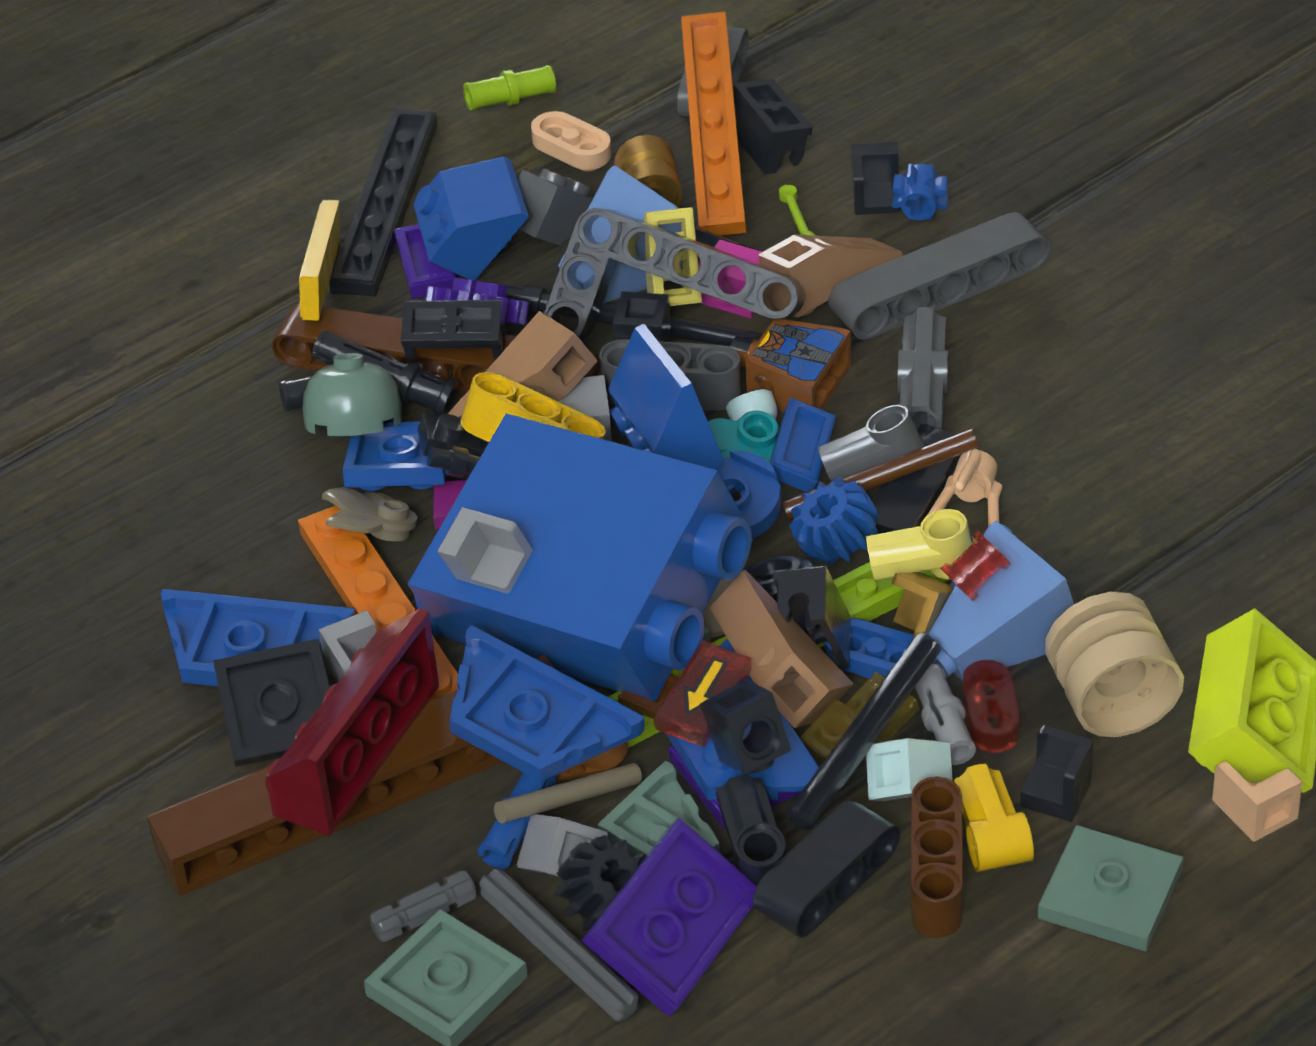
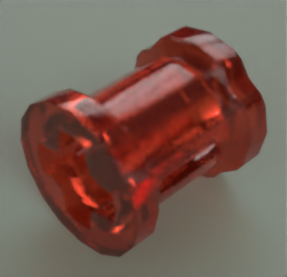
(975, 566)

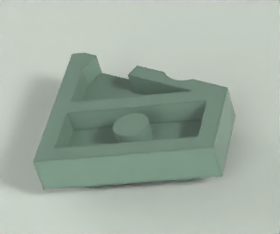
(651, 810)

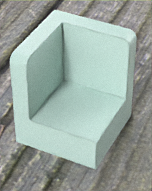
(902, 763)

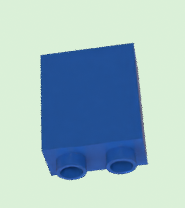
(617, 558)

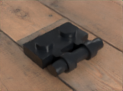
(449, 444)

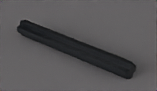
(863, 732)

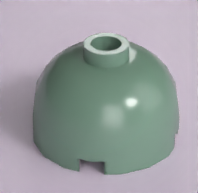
(351, 398)

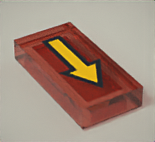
(706, 675)

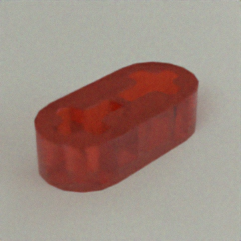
(981, 706)

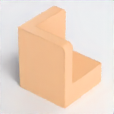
(1257, 806)

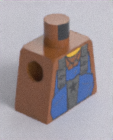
(796, 361)

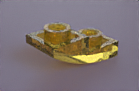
(837, 718)

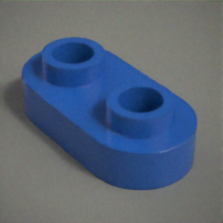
(873, 648)

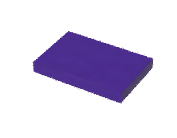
(672, 916)

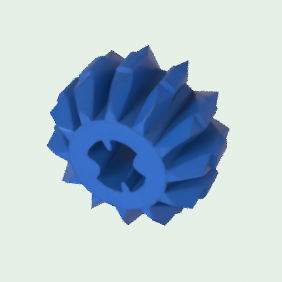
(834, 521)

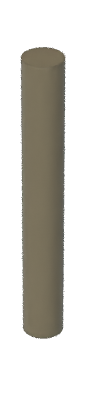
(567, 793)

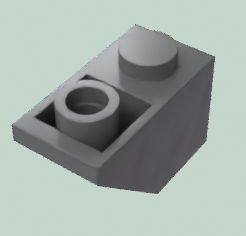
(552, 204)

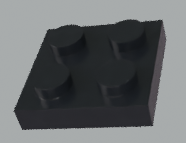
(270, 697)

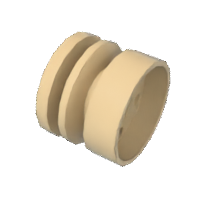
(1113, 664)

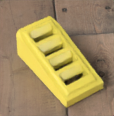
(689, 259)

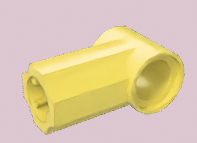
(921, 548)

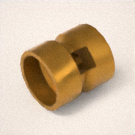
(652, 164)

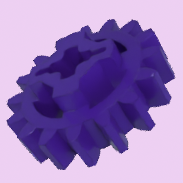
(465, 289)

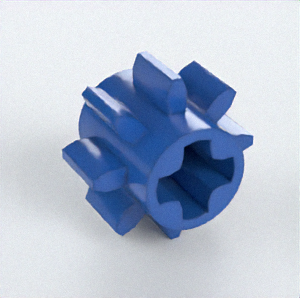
(920, 192)

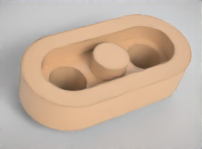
(571, 140)

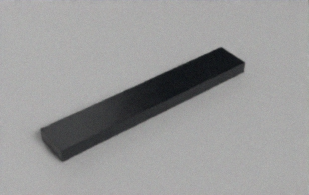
(383, 203)

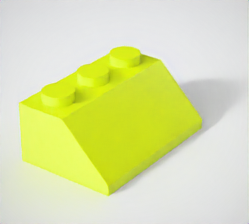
(1256, 702)

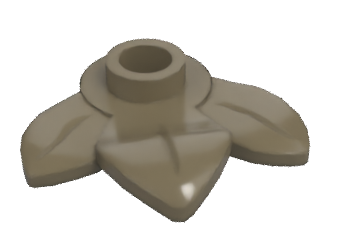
(371, 513)

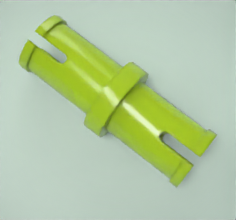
(509, 87)

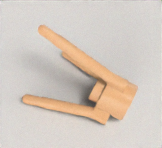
(972, 482)

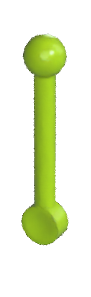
(788, 195)

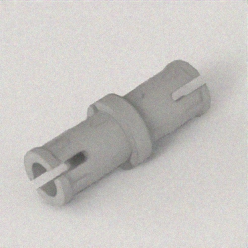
(944, 714)

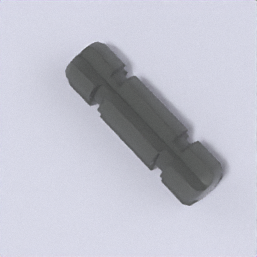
(421, 905)

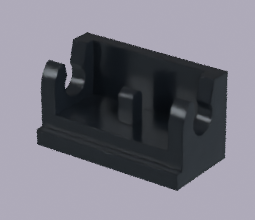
(769, 124)
(453, 325)
(816, 607)

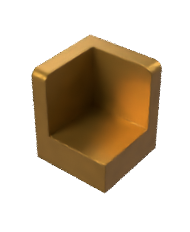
(920, 601)

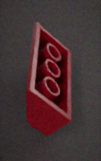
(356, 726)

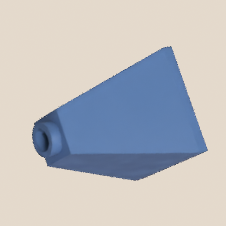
(630, 197)
(1008, 616)

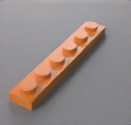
(713, 124)
(365, 581)

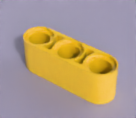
(496, 395)

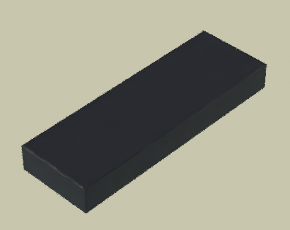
(909, 498)

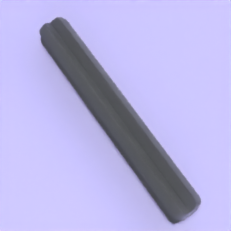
(559, 945)

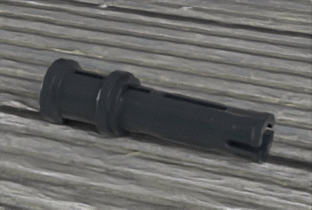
(412, 381)

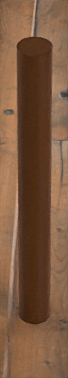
(903, 465)

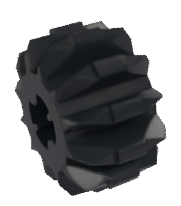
(594, 877)

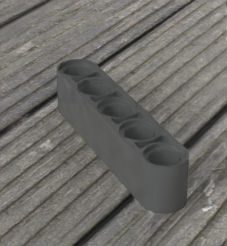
(939, 274)

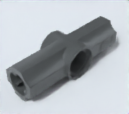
(923, 366)

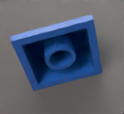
(470, 215)

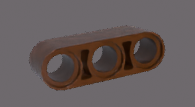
(936, 857)

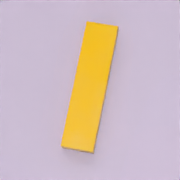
(319, 260)

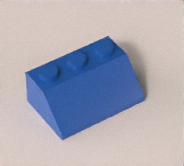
(659, 405)

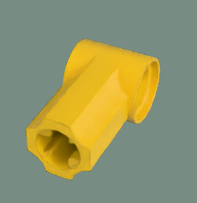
(993, 828)

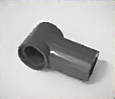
(885, 437)

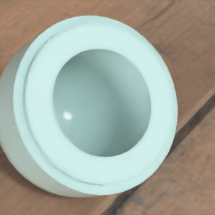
(752, 401)

